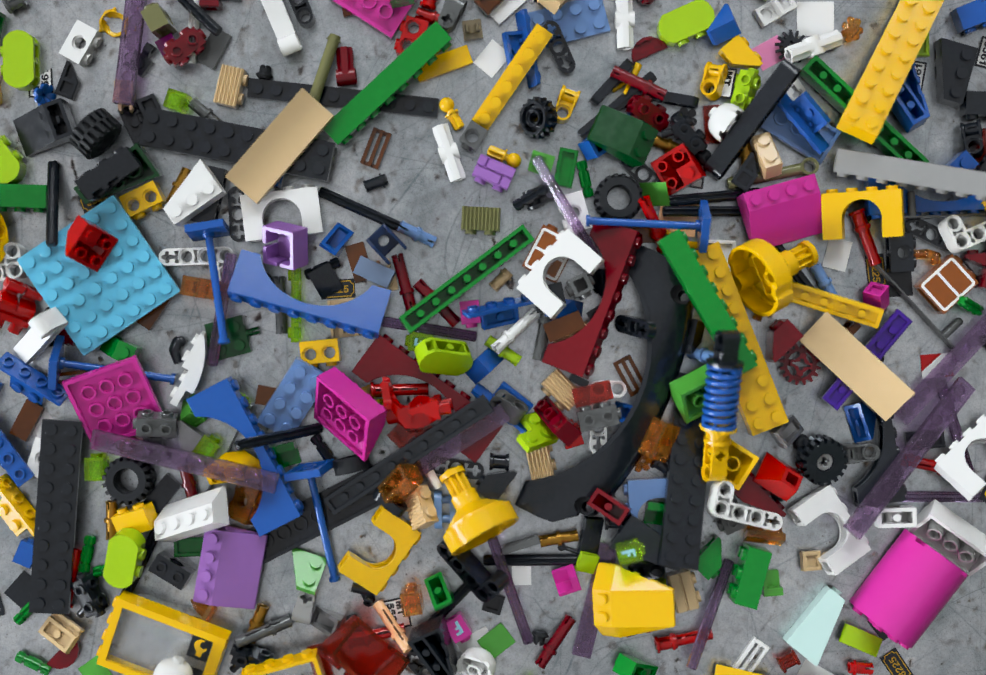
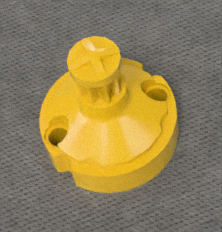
(766, 275)
(475, 517)

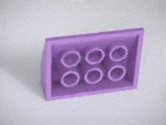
(230, 568)

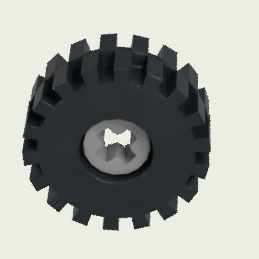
(812, 454)

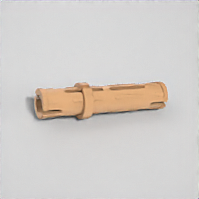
(393, 627)

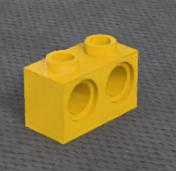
(142, 195)
(320, 347)

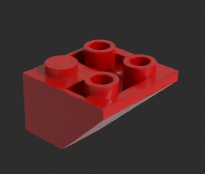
(678, 169)
(88, 243)
(778, 477)

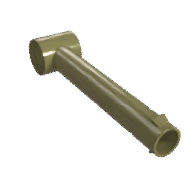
(324, 66)
(787, 171)

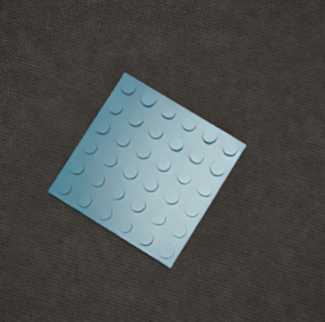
(107, 300)

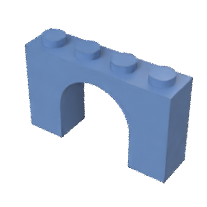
(643, 489)

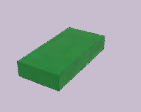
(566, 167)
(188, 547)

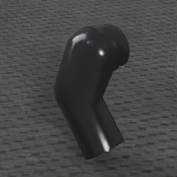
(174, 349)

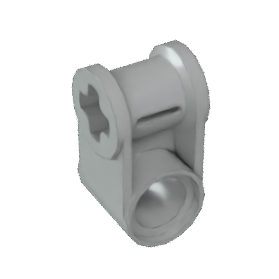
(303, 608)

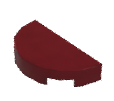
(647, 47)
(62, 660)

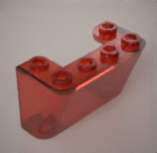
(361, 651)

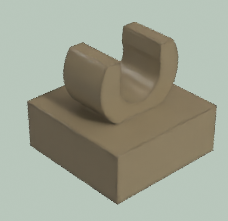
(472, 30)

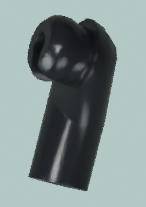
(368, 597)

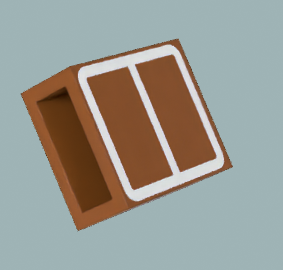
(545, 237)
(946, 283)

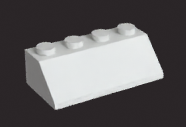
(192, 516)
(951, 537)

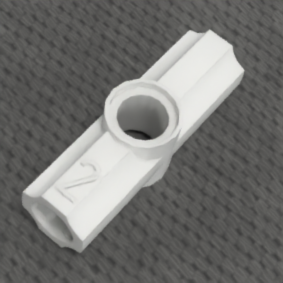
(624, 24)
(813, 46)
(449, 153)

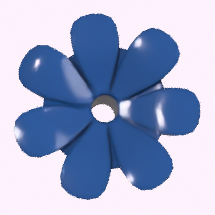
(43, 94)

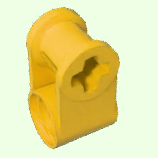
(715, 77)
(566, 101)

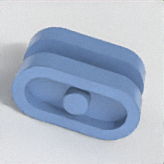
(438, 501)

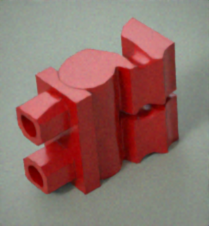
(17, 309)

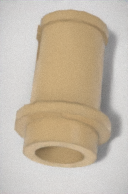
(500, 279)

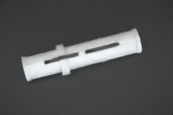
(509, 336)

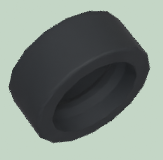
(350, 465)

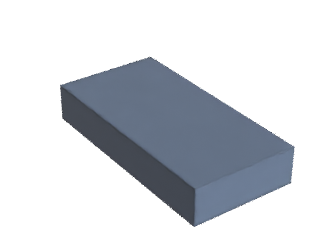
(374, 272)

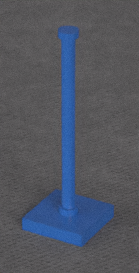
(701, 225)
(207, 231)
(57, 363)
(310, 471)

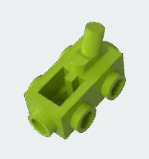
(745, 87)

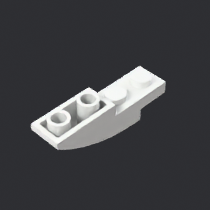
(194, 362)

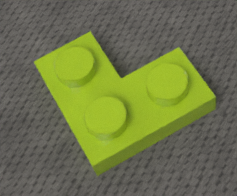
(537, 434)

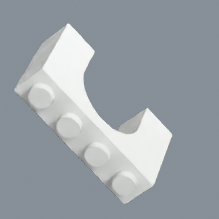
(304, 198)
(535, 285)
(953, 464)
(848, 548)

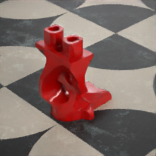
(416, 414)

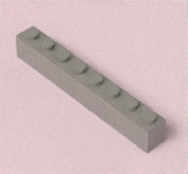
(912, 172)

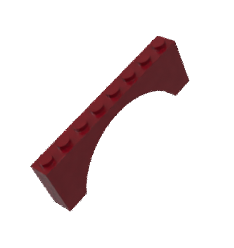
(580, 351)
(387, 359)

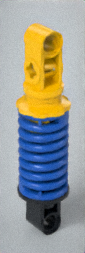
(720, 403)

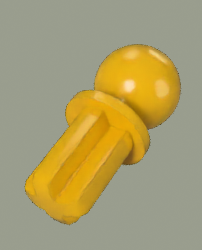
(446, 105)
(512, 159)

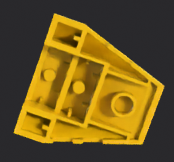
(630, 603)

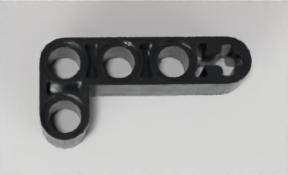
(474, 574)

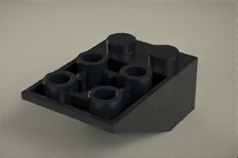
(45, 126)

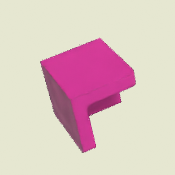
(876, 295)
(566, 580)

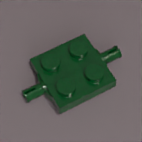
(238, 335)

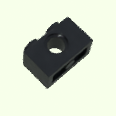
(893, 262)
(172, 570)

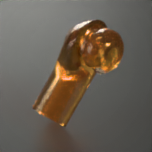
(926, 253)

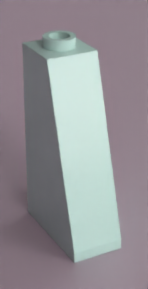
(815, 624)

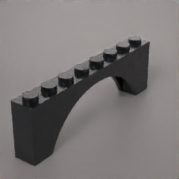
(888, 453)

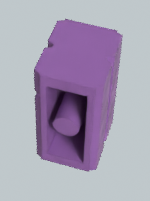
(494, 173)

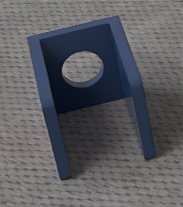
(382, 251)

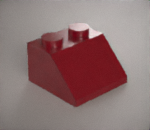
(780, 339)

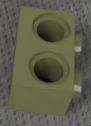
(158, 20)

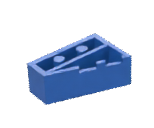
(969, 16)
(910, 103)

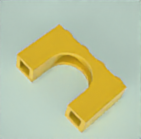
(888, 201)
(375, 575)

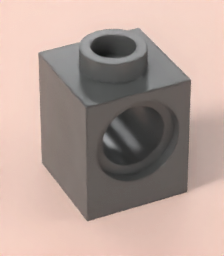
(474, 128)

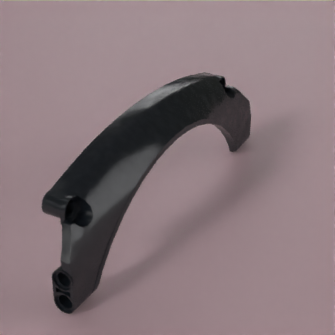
(568, 492)

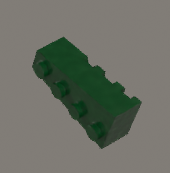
(143, 175)

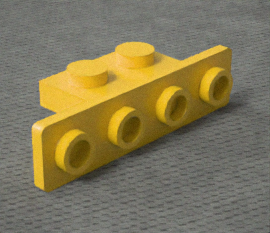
(15, 507)

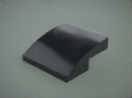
(134, 121)

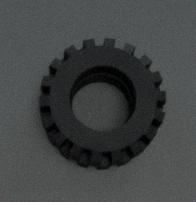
(95, 133)
(618, 181)
(115, 487)

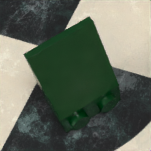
(622, 136)

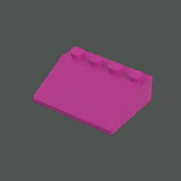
(783, 211)
(348, 412)

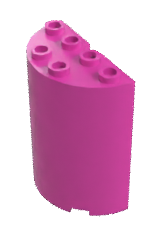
(907, 589)

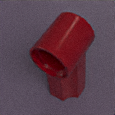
(345, 70)

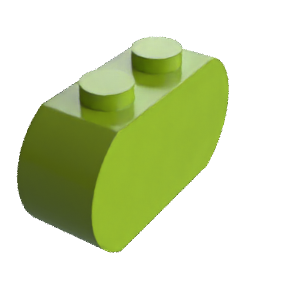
(685, 23)
(20, 60)
(11, 164)
(443, 356)
(124, 558)

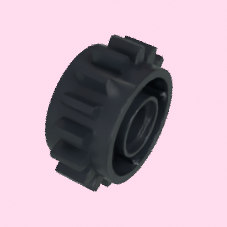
(538, 117)

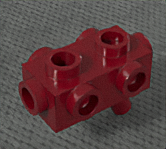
(180, 50)
(644, 110)

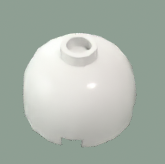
(723, 119)
(476, 662)
(173, 666)

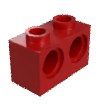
(408, 37)

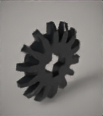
(786, 42)

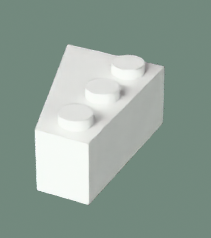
(194, 194)

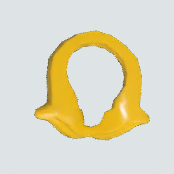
(103, 24)

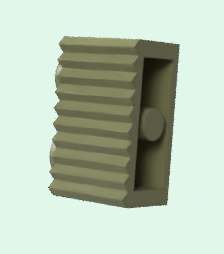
(480, 219)

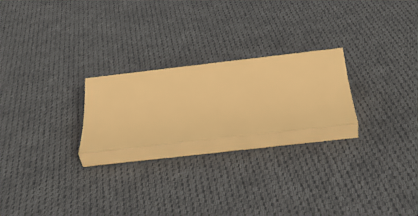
(279, 146)
(856, 366)

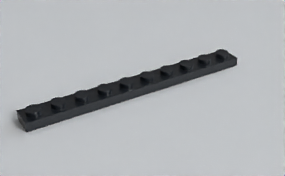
(340, 97)
(409, 453)

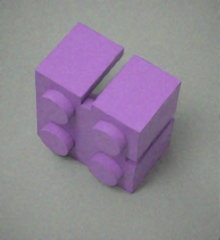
(291, 247)

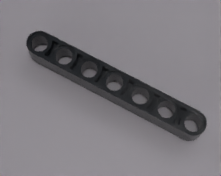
(752, 119)

